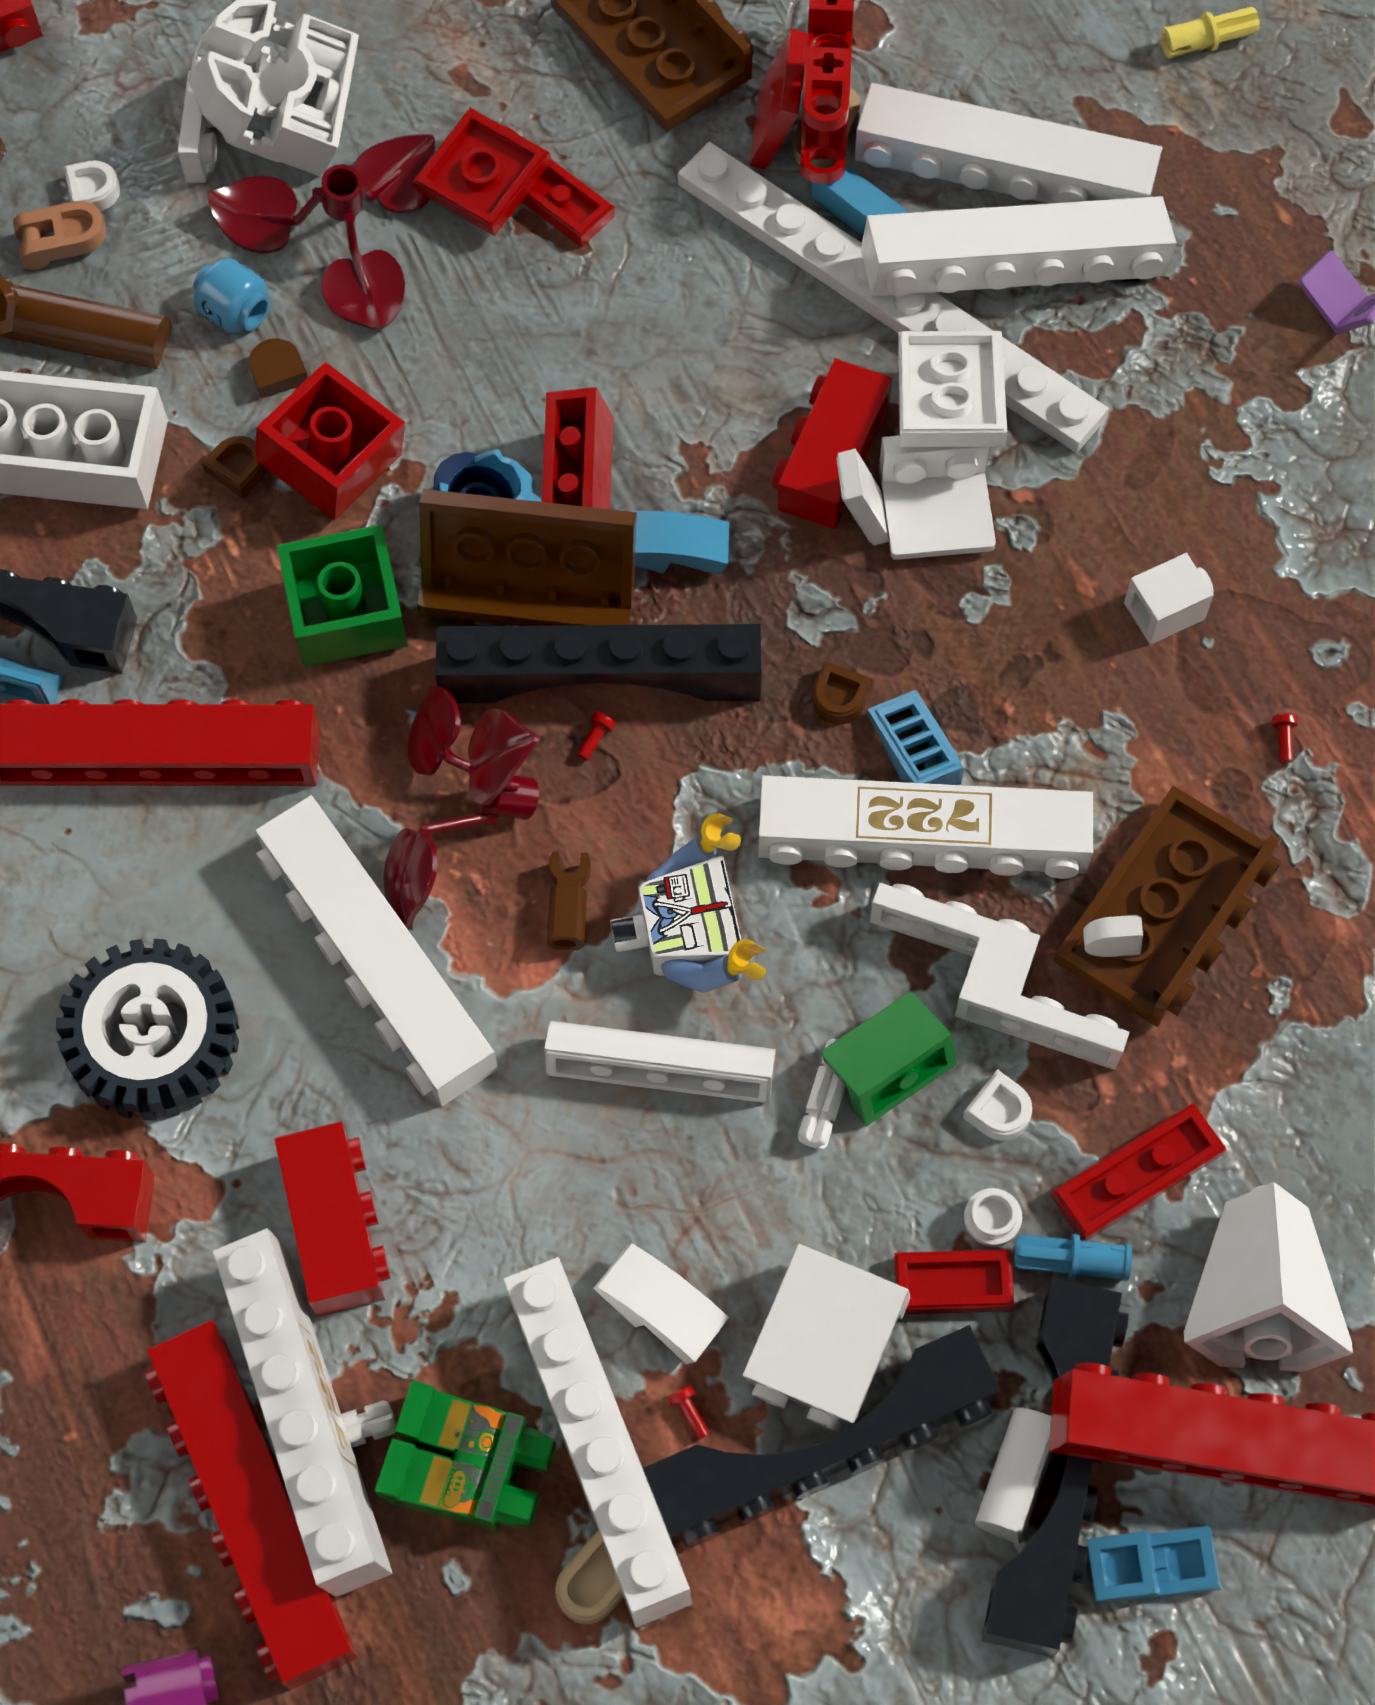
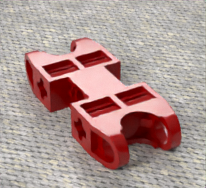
(826, 88)

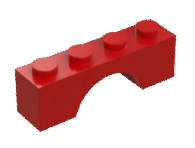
(106, 1193)

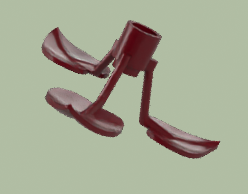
(359, 289)
(495, 755)

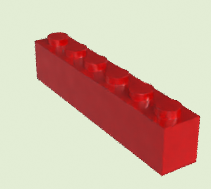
(158, 743)
(1213, 1434)
(250, 1506)

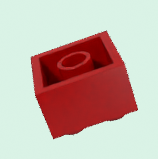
(329, 440)

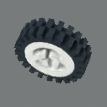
(138, 988)

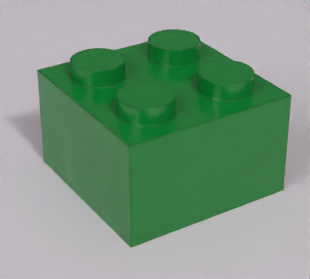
(342, 595)

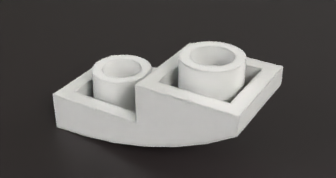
(662, 1301)

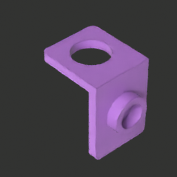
(1337, 294)

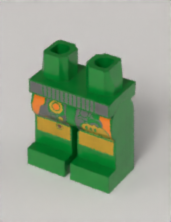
(485, 1458)

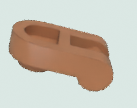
(76, 227)

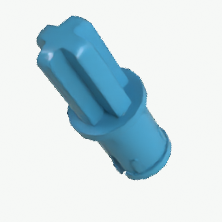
(1073, 1257)

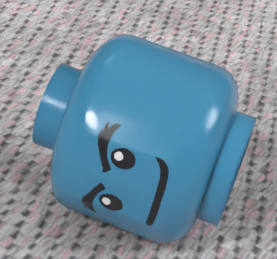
(231, 296)

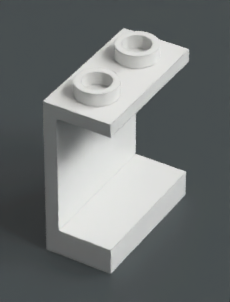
(824, 1338)

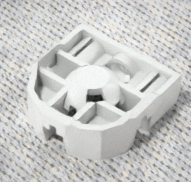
(233, 93)

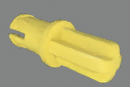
(1208, 31)

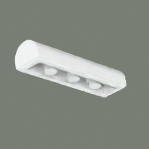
(659, 1061)

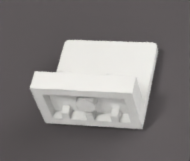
(935, 500)

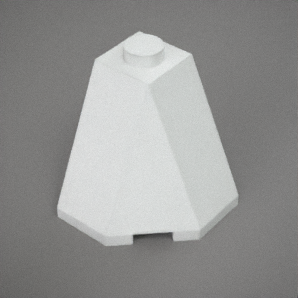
(1267, 1288)

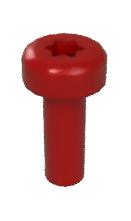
(1284, 723)
(601, 724)
(683, 1400)

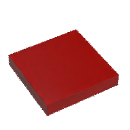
(778, 99)
(482, 171)

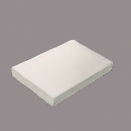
(951, 389)

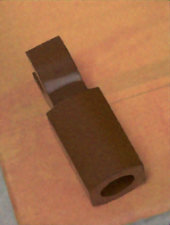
(567, 904)

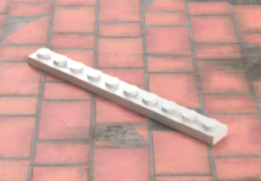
(837, 261)

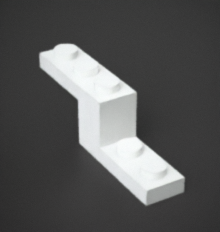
(998, 974)

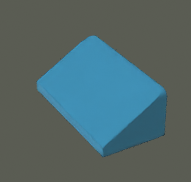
(854, 199)
(29, 681)

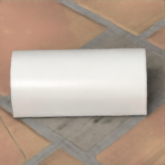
(1016, 1476)

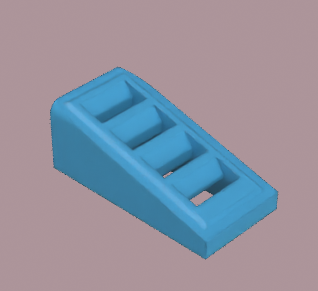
(949, 769)

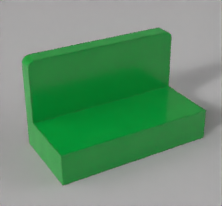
(891, 1057)

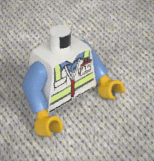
(692, 916)

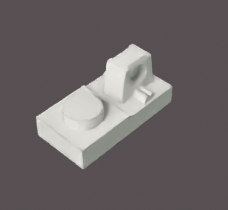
(196, 142)

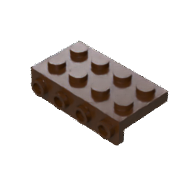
(664, 51)
(525, 561)
(1186, 883)

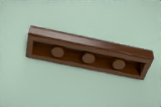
(90, 327)

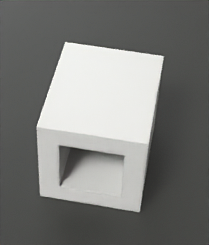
(1169, 598)

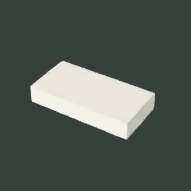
(862, 496)

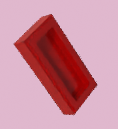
(956, 1281)

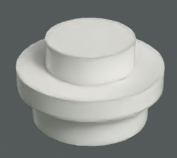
(993, 1217)

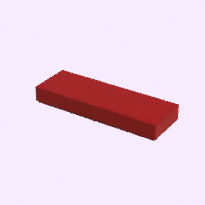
(568, 204)
(1138, 1172)

